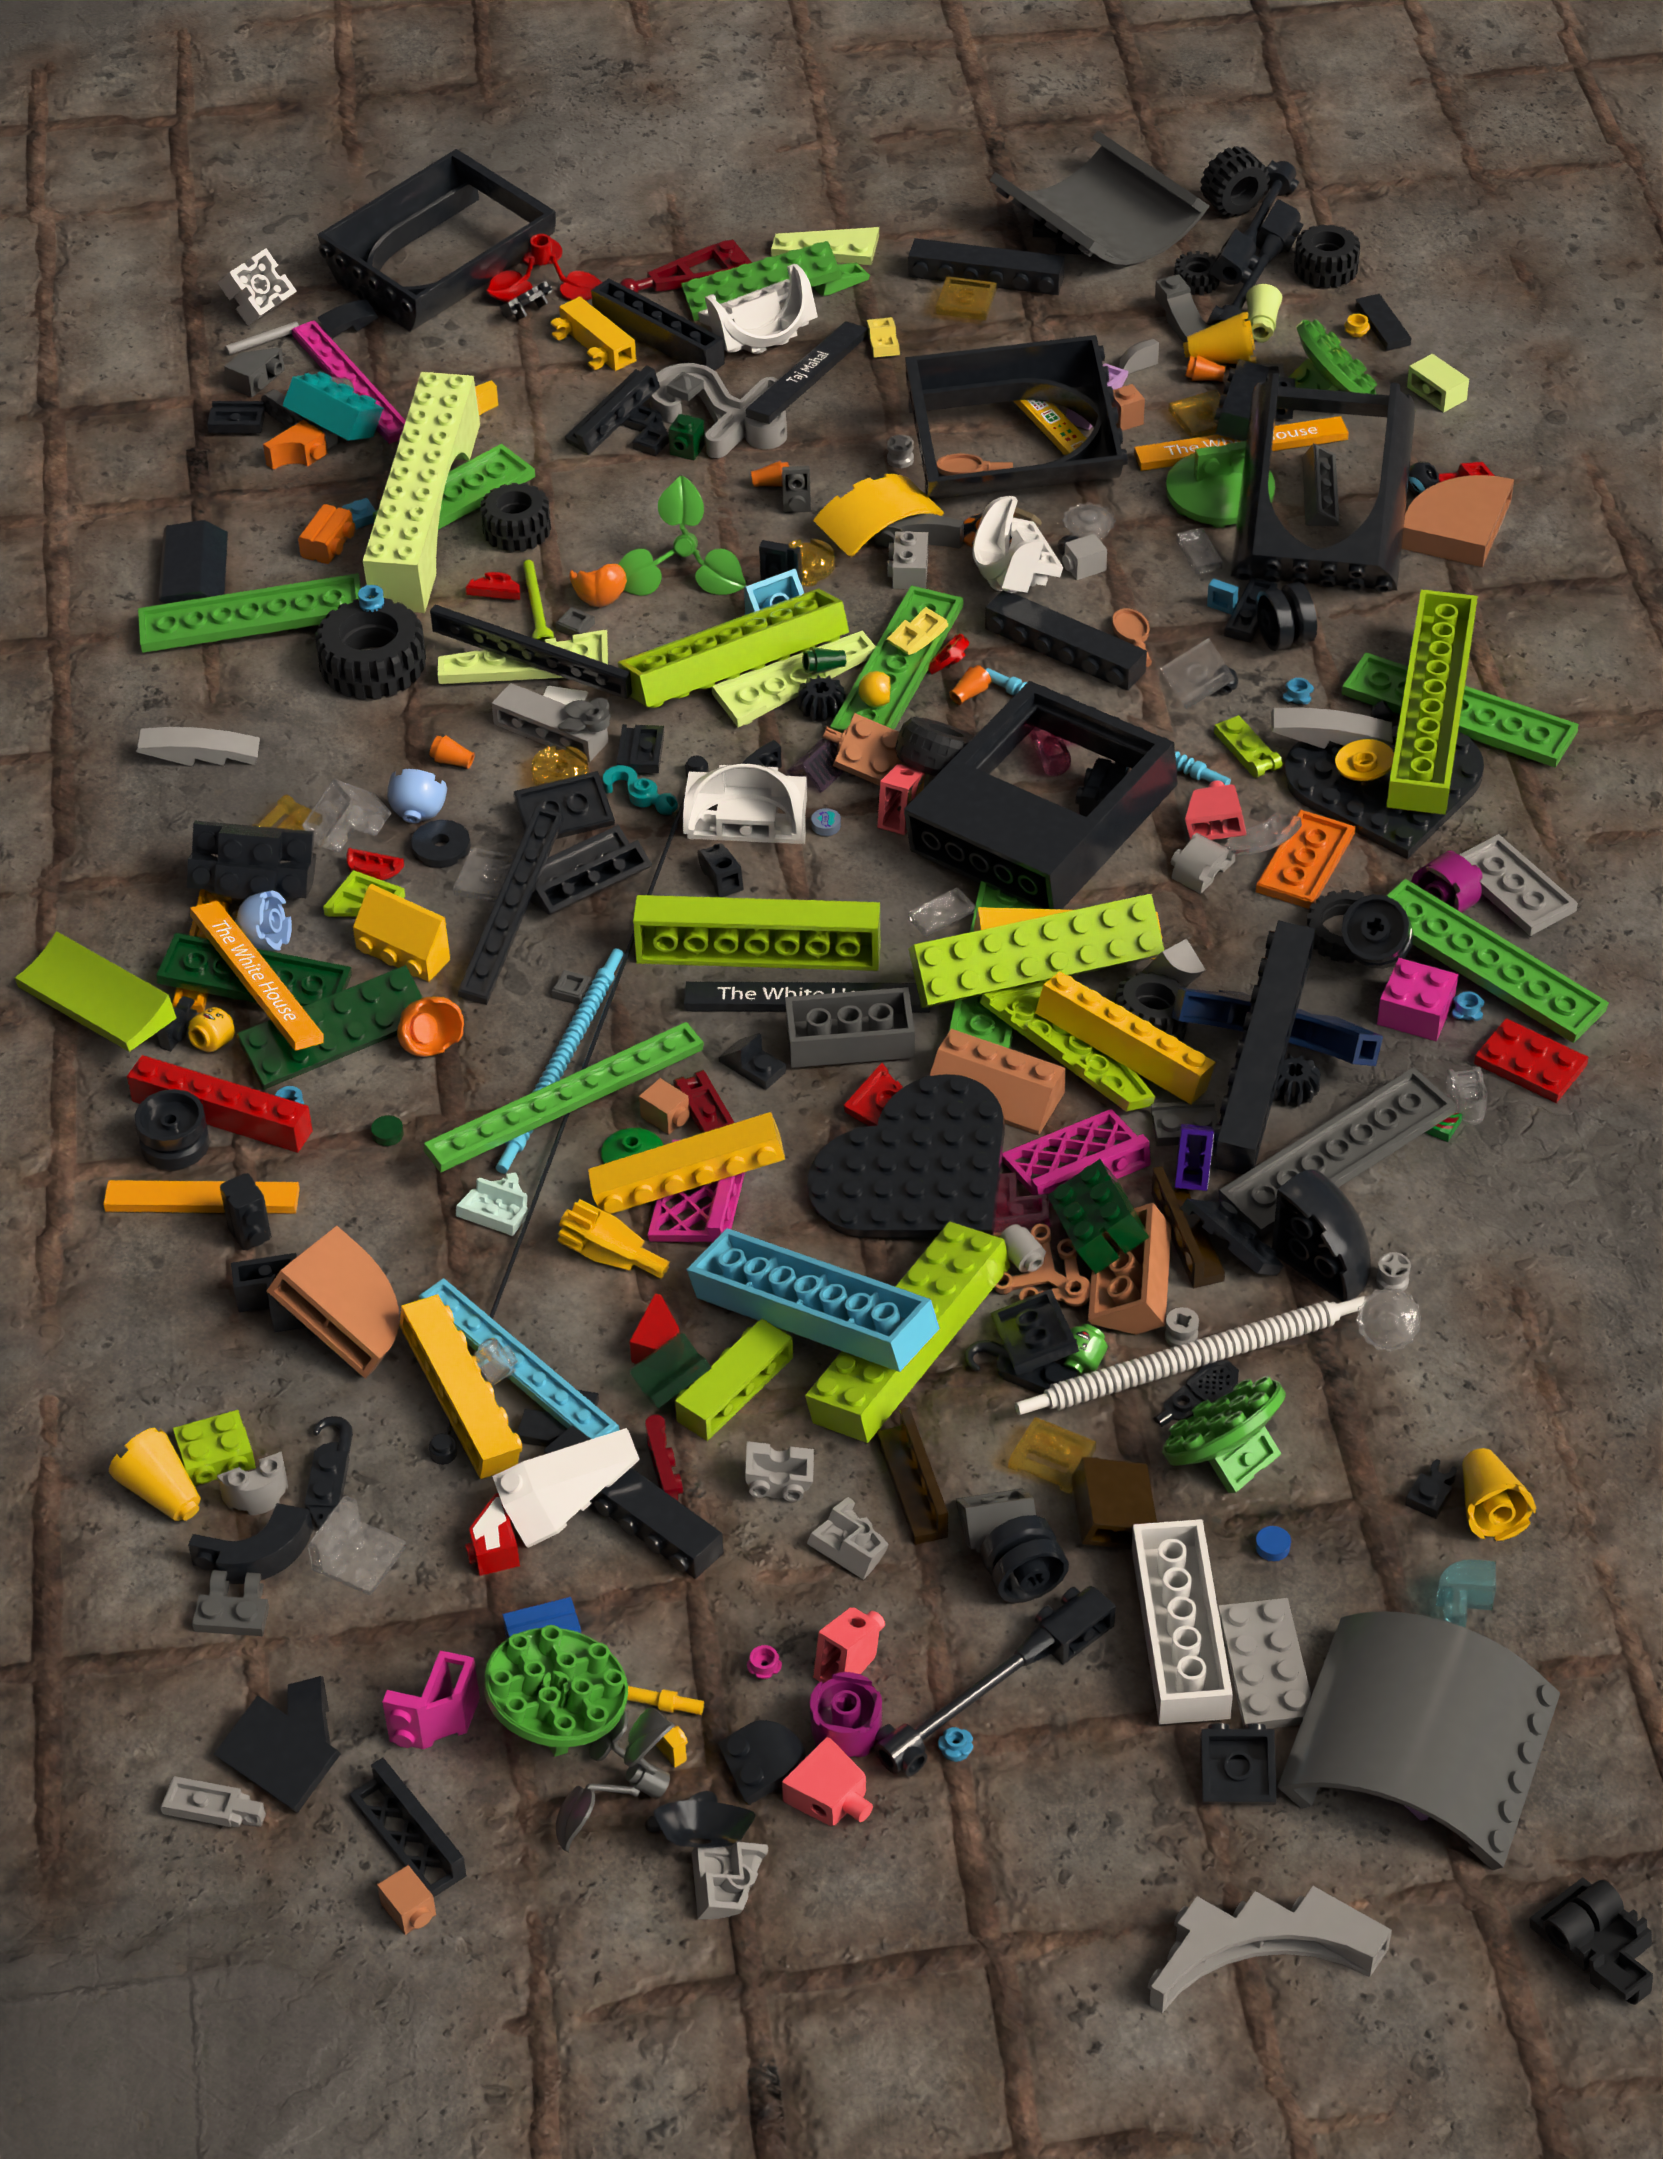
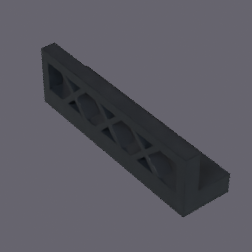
(613, 410)
(417, 1819)

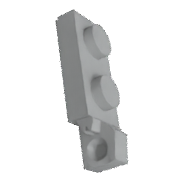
(211, 1803)

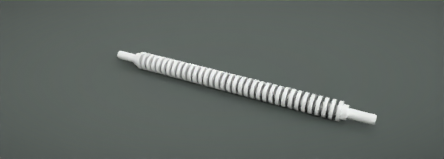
(1189, 1355)

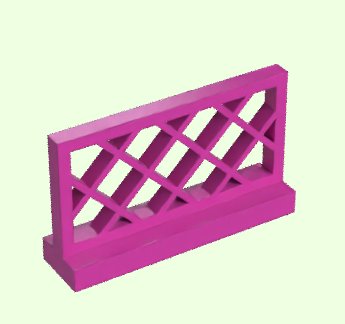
(1120, 1158)
(719, 1212)

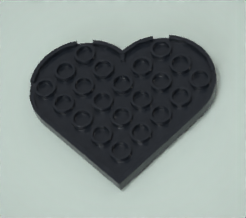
(1363, 804)
(919, 1168)

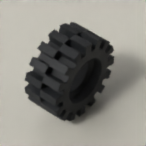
(1195, 272)

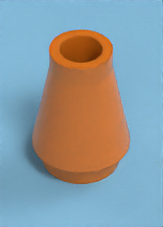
(1204, 370)
(769, 475)
(971, 684)
(449, 752)

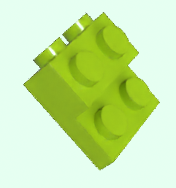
(214, 1447)

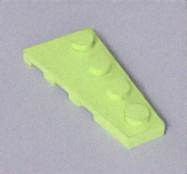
(846, 244)

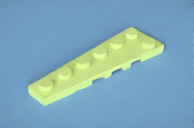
(489, 666)
(779, 682)

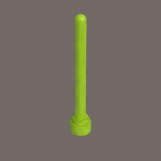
(541, 631)

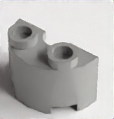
(1200, 862)
(778, 1472)
(257, 1489)

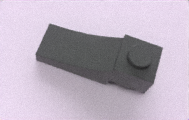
(1179, 306)
(940, 529)

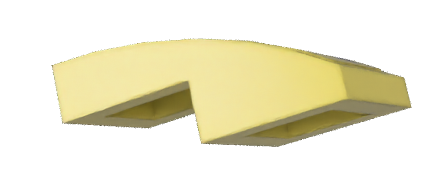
(883, 337)
(919, 633)

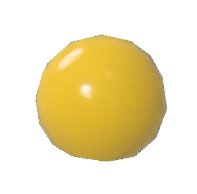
(875, 689)

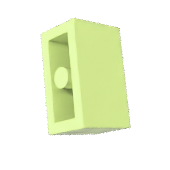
(1438, 383)

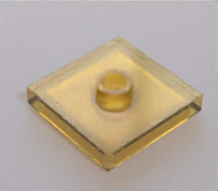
(966, 298)
(1197, 413)

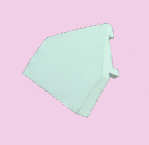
(495, 1204)

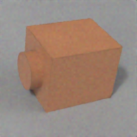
(1130, 407)
(664, 1106)
(407, 1900)

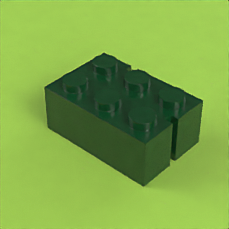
(1097, 1204)

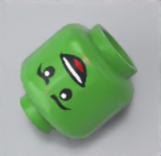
(1091, 1349)

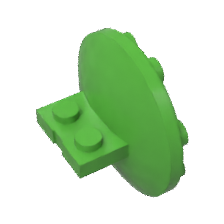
(1328, 363)
(1209, 484)
(1230, 1433)
(555, 1687)

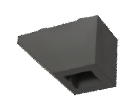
(254, 370)
(796, 489)

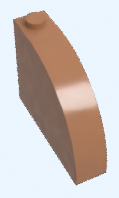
(1458, 518)
(341, 1299)

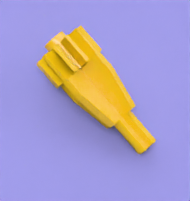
(607, 1240)

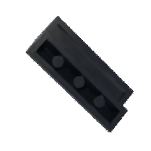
(192, 561)
(588, 869)

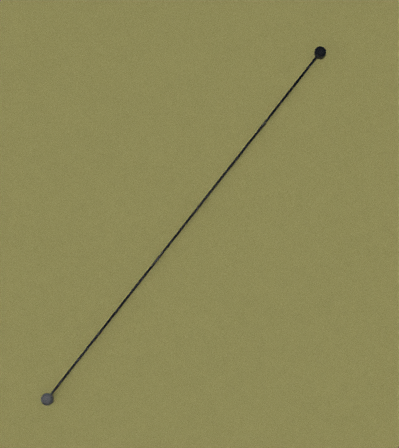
(443, 1446)

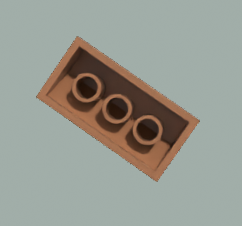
(1022, 1084)
(1134, 1288)

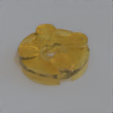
(822, 560)
(549, 759)

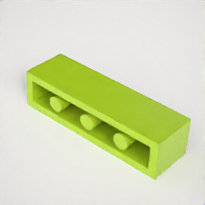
(734, 1379)

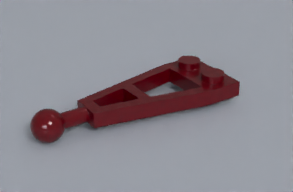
(725, 253)

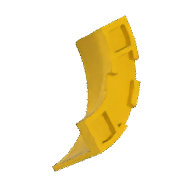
(870, 508)

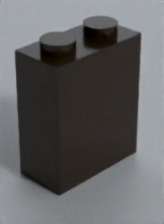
(1110, 1500)

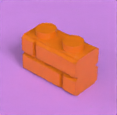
(326, 534)

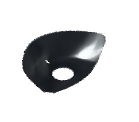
(710, 1820)

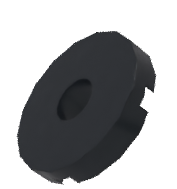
(439, 831)

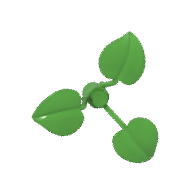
(684, 506)

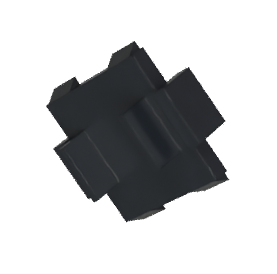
(516, 305)

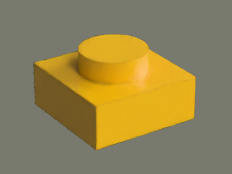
(673, 1746)

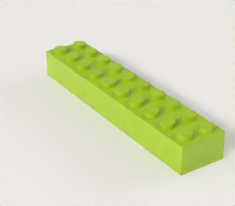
(1432, 702)

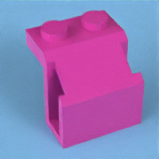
(440, 1710)

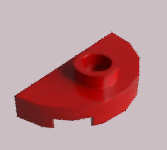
(495, 586)
(950, 653)
(374, 864)

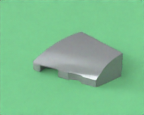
(849, 1540)
(725, 1878)

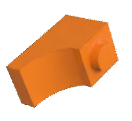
(296, 445)

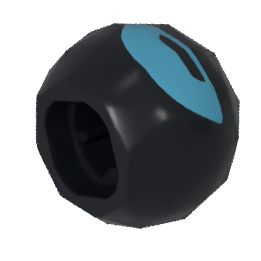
(1422, 476)

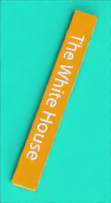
(1285, 437)
(257, 975)

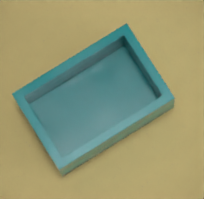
(333, 406)

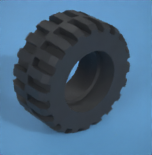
(377, 670)

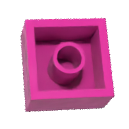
(1417, 999)

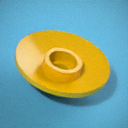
(1364, 760)

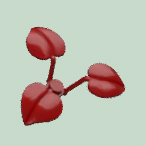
(544, 251)

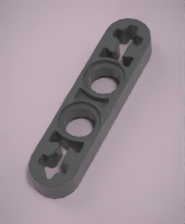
(274, 402)

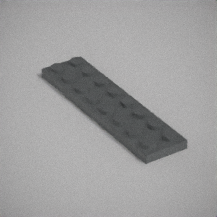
(1343, 1145)

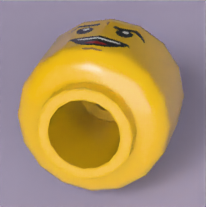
(211, 1029)

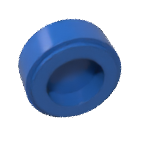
(1273, 1543)

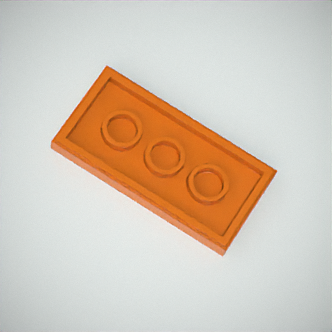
(1306, 860)

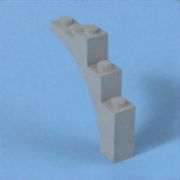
(1260, 1927)

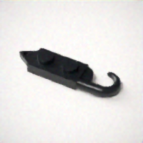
(1034, 1380)
(328, 1471)

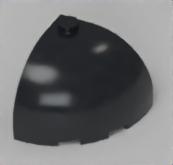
(1321, 1235)

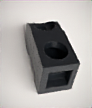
(721, 869)

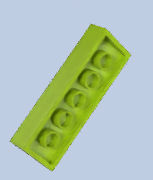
(97, 993)

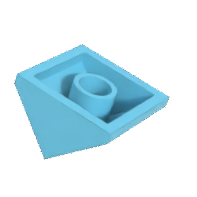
(772, 591)

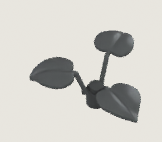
(642, 1775)

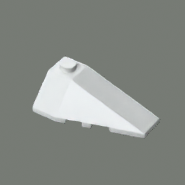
(555, 1486)

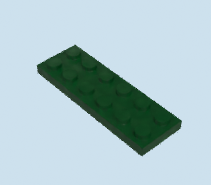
(198, 966)
(347, 1019)

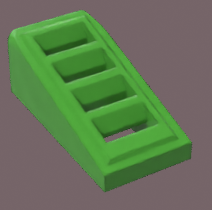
(851, 275)

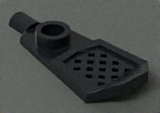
(1207, 1384)

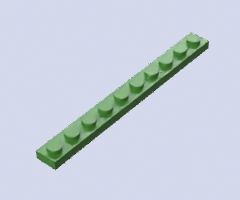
(562, 1097)

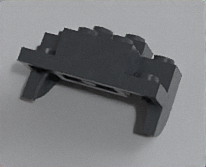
(250, 861)

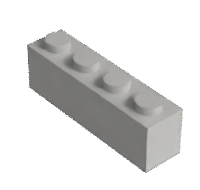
(539, 718)

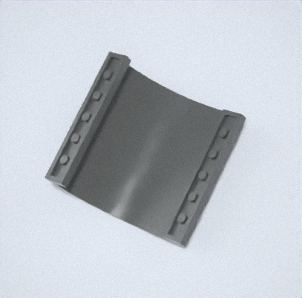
(1113, 206)
(1425, 1722)

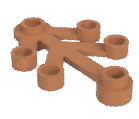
(1047, 1274)

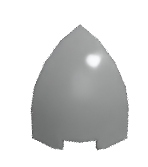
(1140, 356)

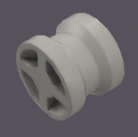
(900, 451)
(1393, 1271)
(1176, 1332)

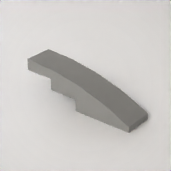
(1326, 725)
(191, 743)

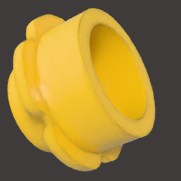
(1357, 325)

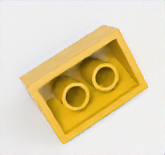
(401, 933)

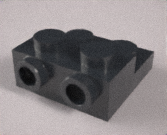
(1238, 1765)

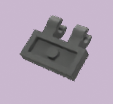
(232, 1614)

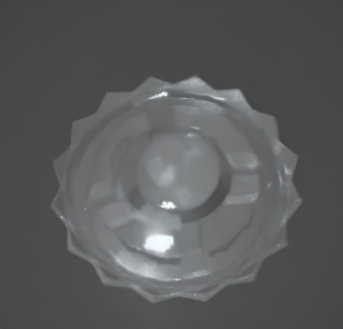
(1089, 519)
(1389, 1319)

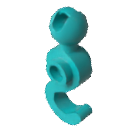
(641, 791)

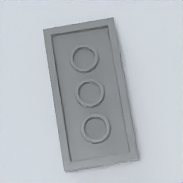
(1519, 886)
(1265, 1662)

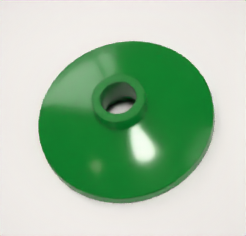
(627, 1143)

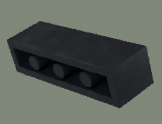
(1234, 405)

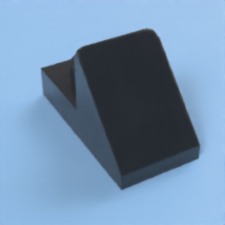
(752, 1062)

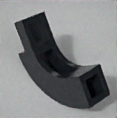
(263, 1553)

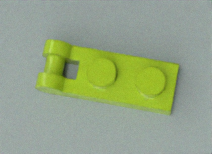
(1247, 746)

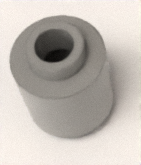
(1023, 1248)

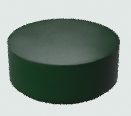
(387, 1130)

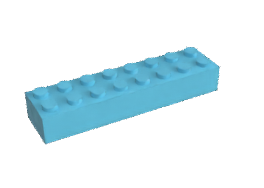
(814, 1299)

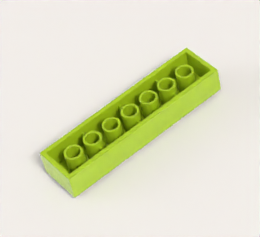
(735, 647)
(757, 932)
(1036, 950)
(957, 1277)

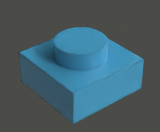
(361, 512)
(1222, 596)

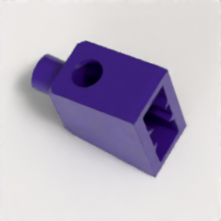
(1194, 1155)

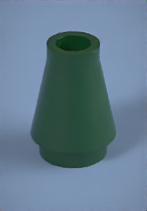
(822, 660)

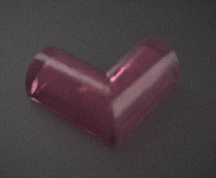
(1051, 751)
(1021, 1210)

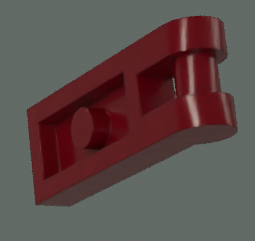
(704, 1102)
(662, 1457)

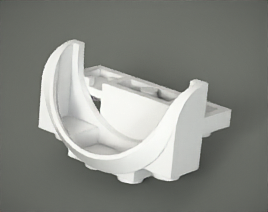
(757, 319)
(1017, 564)
(746, 805)

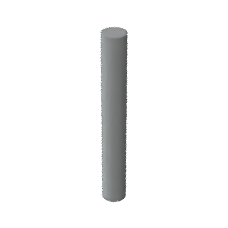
(260, 338)

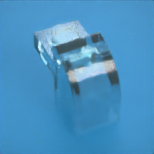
(1465, 1586)

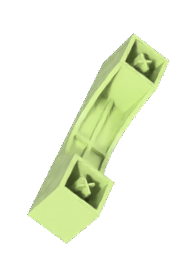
(405, 531)

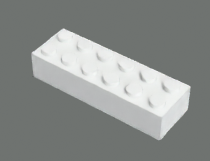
(1181, 1622)

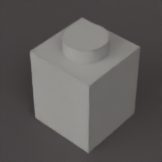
(1085, 556)

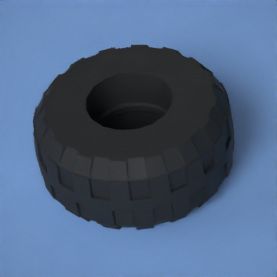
(929, 744)

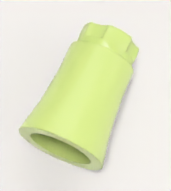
(1263, 307)

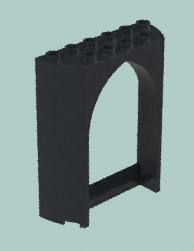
(372, 234)
(1049, 371)
(1368, 555)

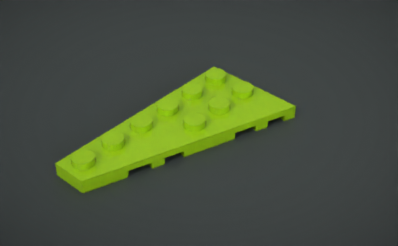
(1105, 1074)

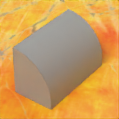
(1177, 963)

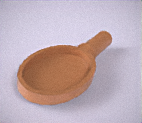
(967, 463)
(1132, 628)

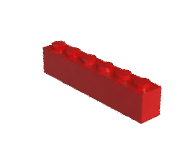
(227, 1103)

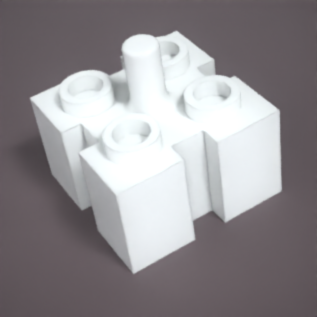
(256, 287)

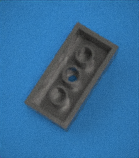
(850, 1027)

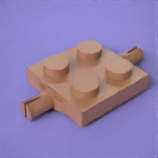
(865, 749)

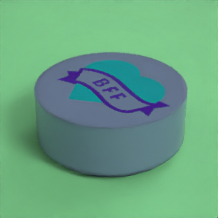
(826, 822)

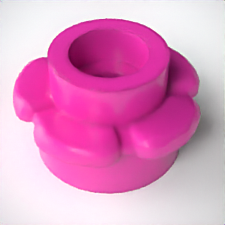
(761, 1655)

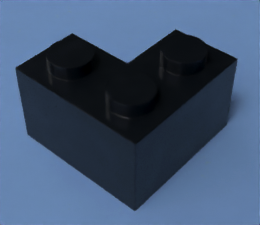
(250, 1286)

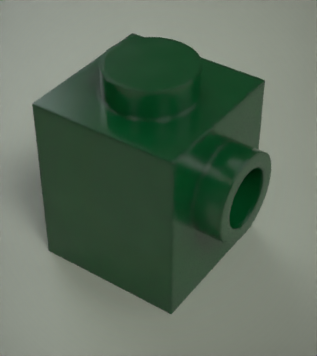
(686, 437)

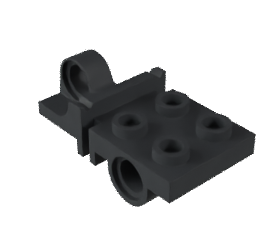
(1598, 1934)

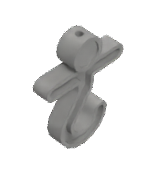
(727, 411)

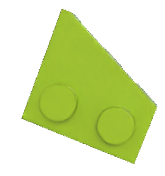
(350, 894)

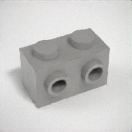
(909, 560)

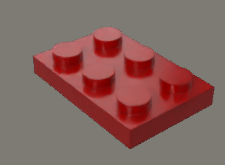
(1531, 1060)

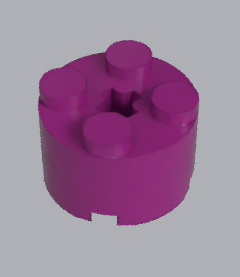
(1451, 880)
(846, 1712)

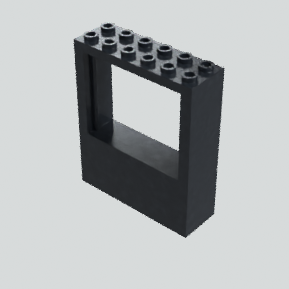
(1020, 839)

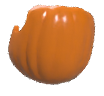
(599, 586)
(430, 1026)

